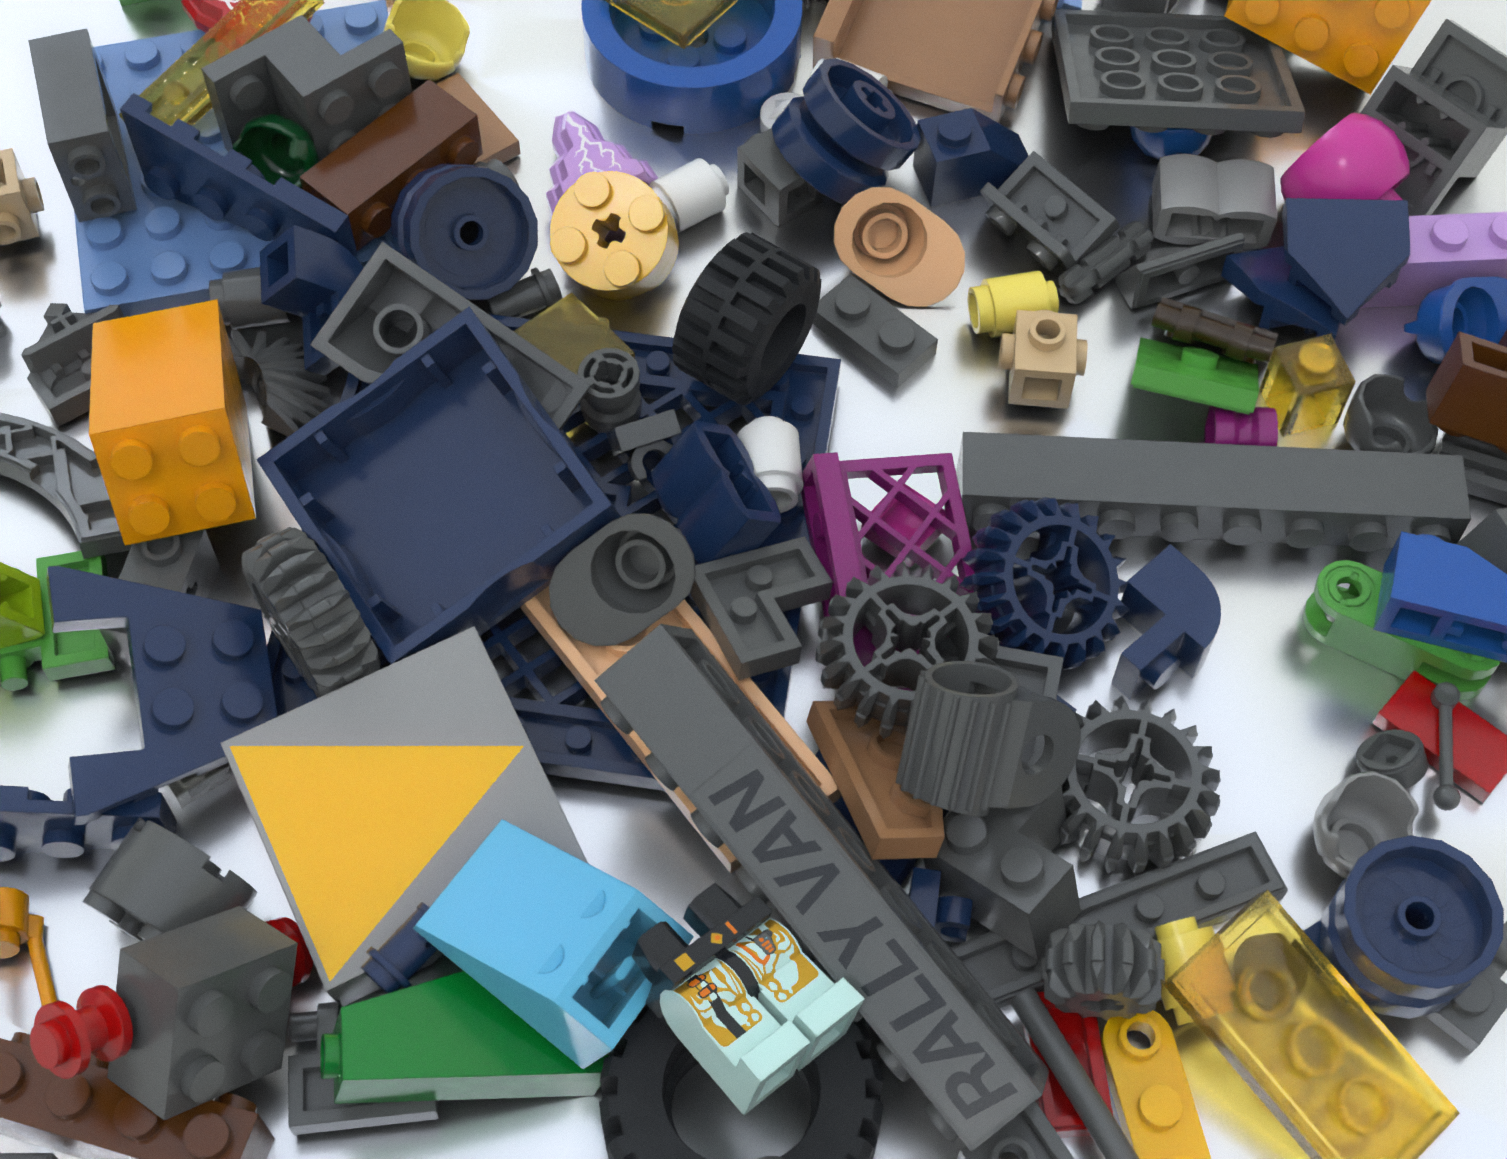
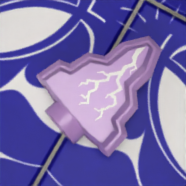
(583, 150)

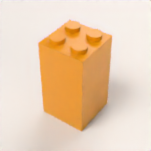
(170, 422)

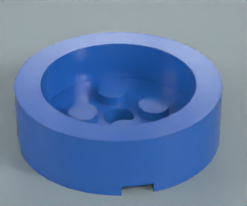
(705, 88)

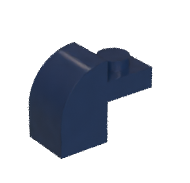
(307, 278)
(1178, 621)

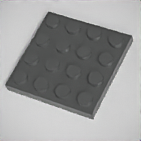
(1172, 74)

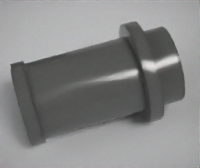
(527, 295)

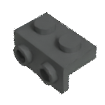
(1049, 213)

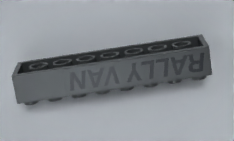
(824, 883)

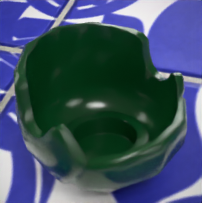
(277, 148)

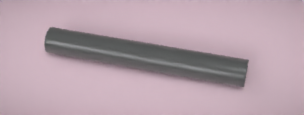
(1072, 1076)

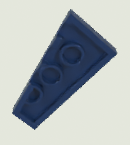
(222, 186)
(37, 824)

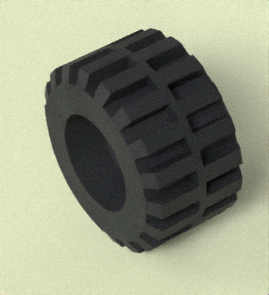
(746, 318)

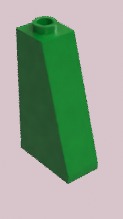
(445, 1045)

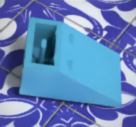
(548, 939)

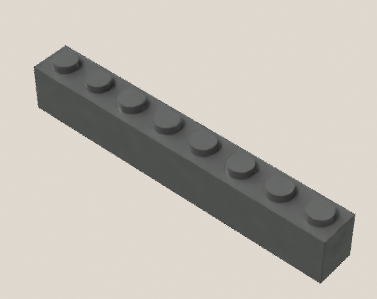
(1220, 489)

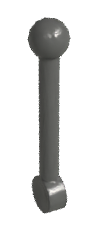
(1445, 698)

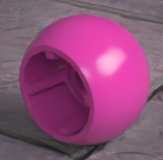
(1350, 161)

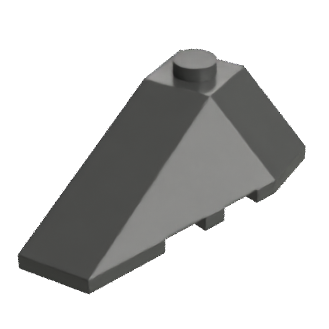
(401, 304)

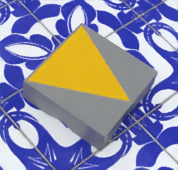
(388, 796)

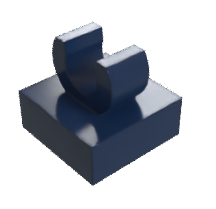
(947, 913)

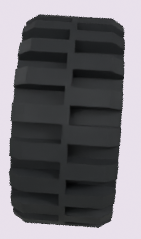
(652, 1060)

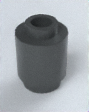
(241, 300)

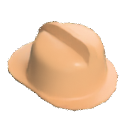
(899, 247)

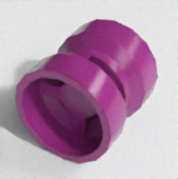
(1237, 428)

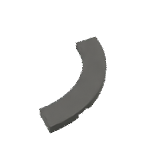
(66, 476)

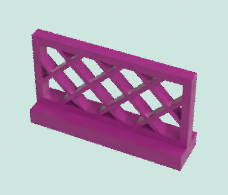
(834, 530)

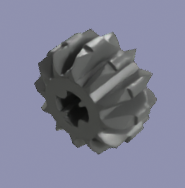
(1103, 970)

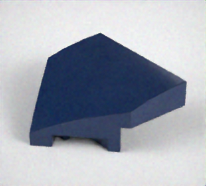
(1345, 248)
(1263, 279)

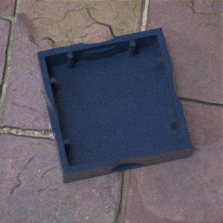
(439, 491)

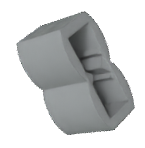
(1210, 200)

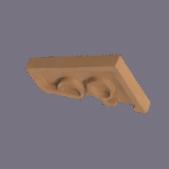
(866, 775)

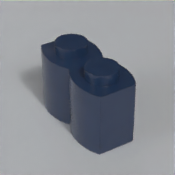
(714, 493)

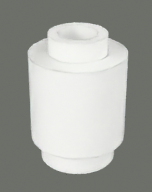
(692, 192)
(775, 458)

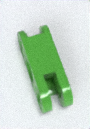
(1354, 635)

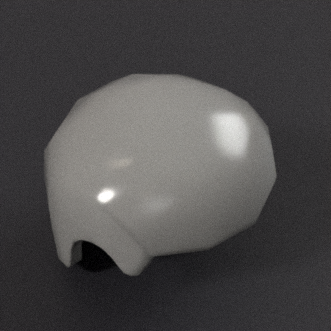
(1360, 816)

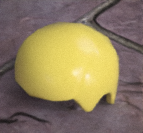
(431, 34)

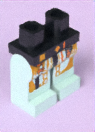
(743, 995)

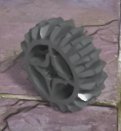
(883, 610)
(309, 611)
(1180, 788)

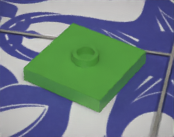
(1196, 375)

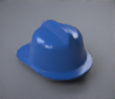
(1467, 306)

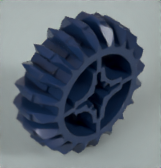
(1066, 572)

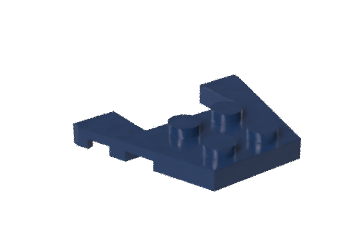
(195, 681)

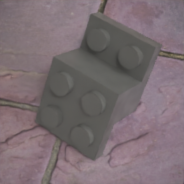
(309, 82)
(1444, 113)

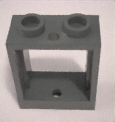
(82, 125)

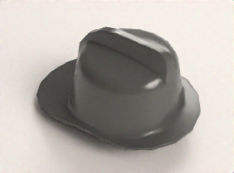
(622, 579)

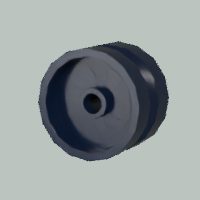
(845, 131)
(499, 233)
(1412, 926)

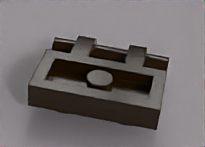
(1194, 324)

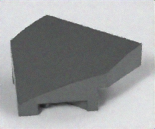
(62, 360)

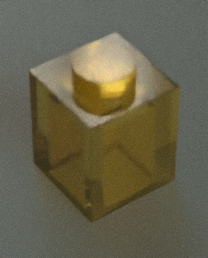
(1307, 384)

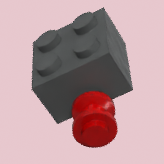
(187, 1012)

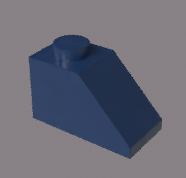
(963, 154)

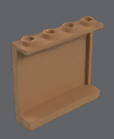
(939, 50)

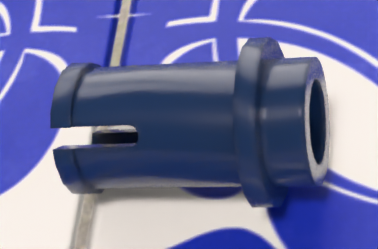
(399, 956)

